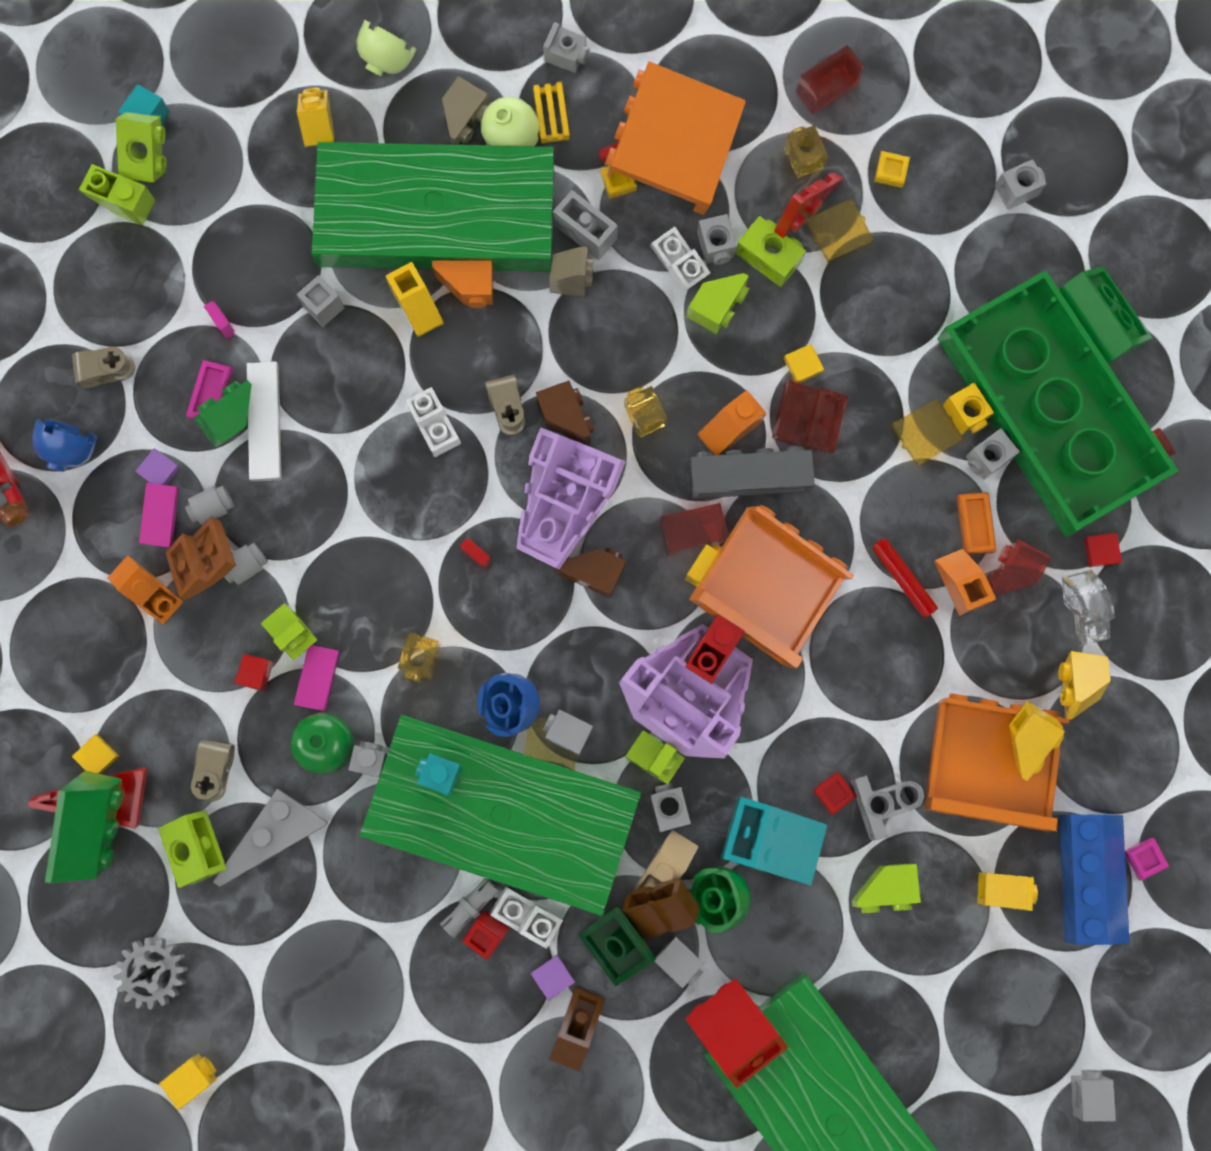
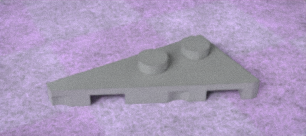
(276, 828)

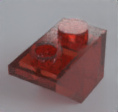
(1019, 568)

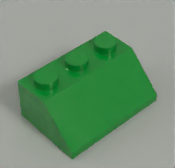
(1105, 314)
(84, 828)

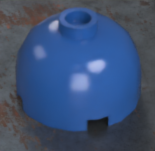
(62, 444)
(508, 704)

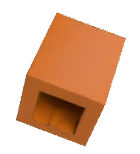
(964, 582)
(144, 590)

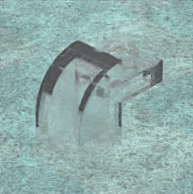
(1091, 605)

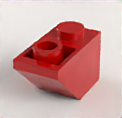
(714, 648)

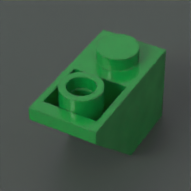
(227, 415)

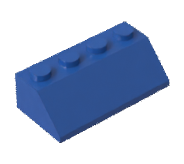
(1094, 879)

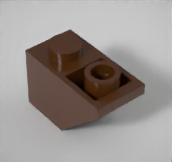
(562, 412)

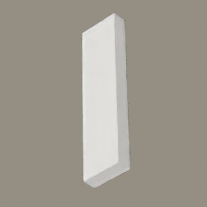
(264, 422)

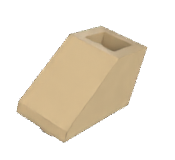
(669, 861)

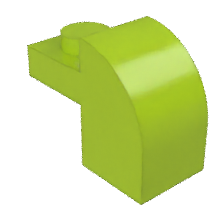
(289, 631)
(655, 757)

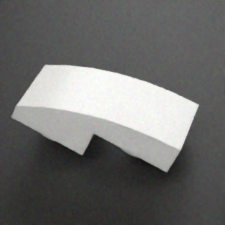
(679, 259)
(433, 422)
(526, 917)

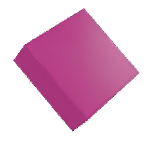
(219, 319)
(1146, 859)

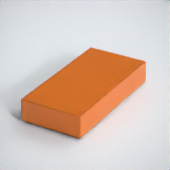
(976, 523)

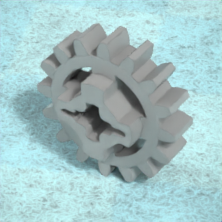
(157, 983)

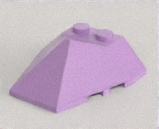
(564, 495)
(681, 706)

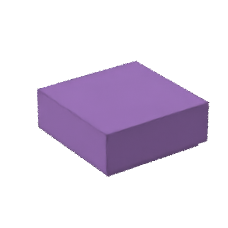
(157, 468)
(552, 977)

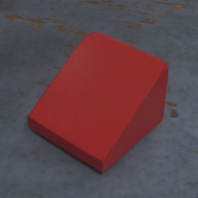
(254, 672)
(485, 935)

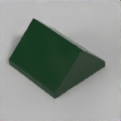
(617, 946)

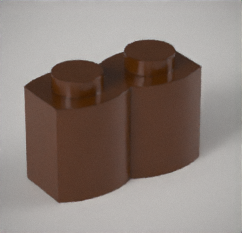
(661, 908)

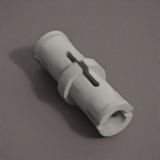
(469, 907)

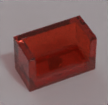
(829, 79)
(693, 528)

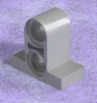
(892, 803)

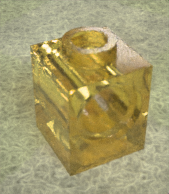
(805, 162)
(645, 410)
(413, 644)

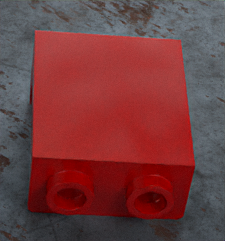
(736, 1033)

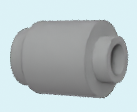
(209, 503)
(248, 563)

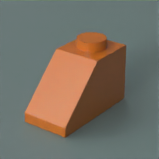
(467, 280)
(732, 423)

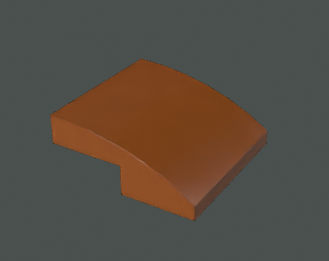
(200, 559)

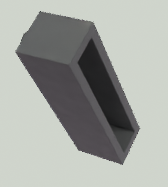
(751, 473)

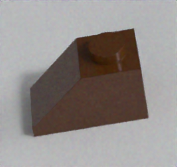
(595, 570)
(577, 1029)

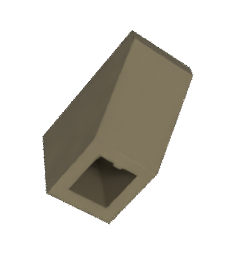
(463, 110)
(571, 272)

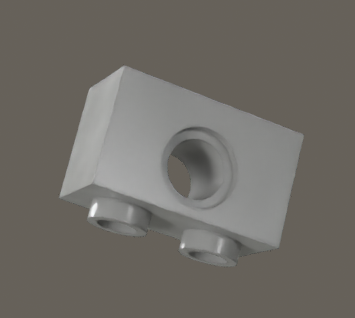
(585, 224)

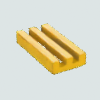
(548, 90)

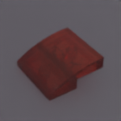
(809, 417)

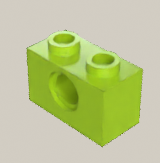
(131, 160)
(776, 266)
(192, 848)

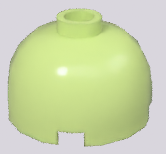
(383, 50)
(510, 123)

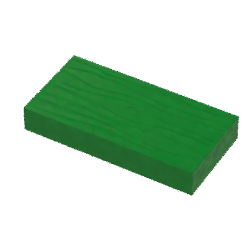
(433, 204)
(1057, 403)
(505, 818)
(822, 1086)

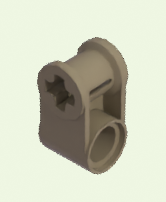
(96, 367)
(506, 401)
(212, 766)

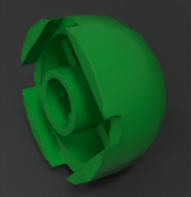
(322, 743)
(722, 899)

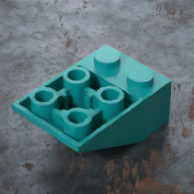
(773, 841)

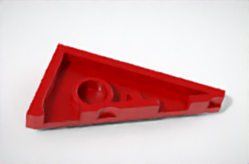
(806, 203)
(130, 811)

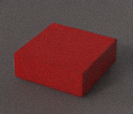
(1103, 550)
(476, 554)
(834, 793)

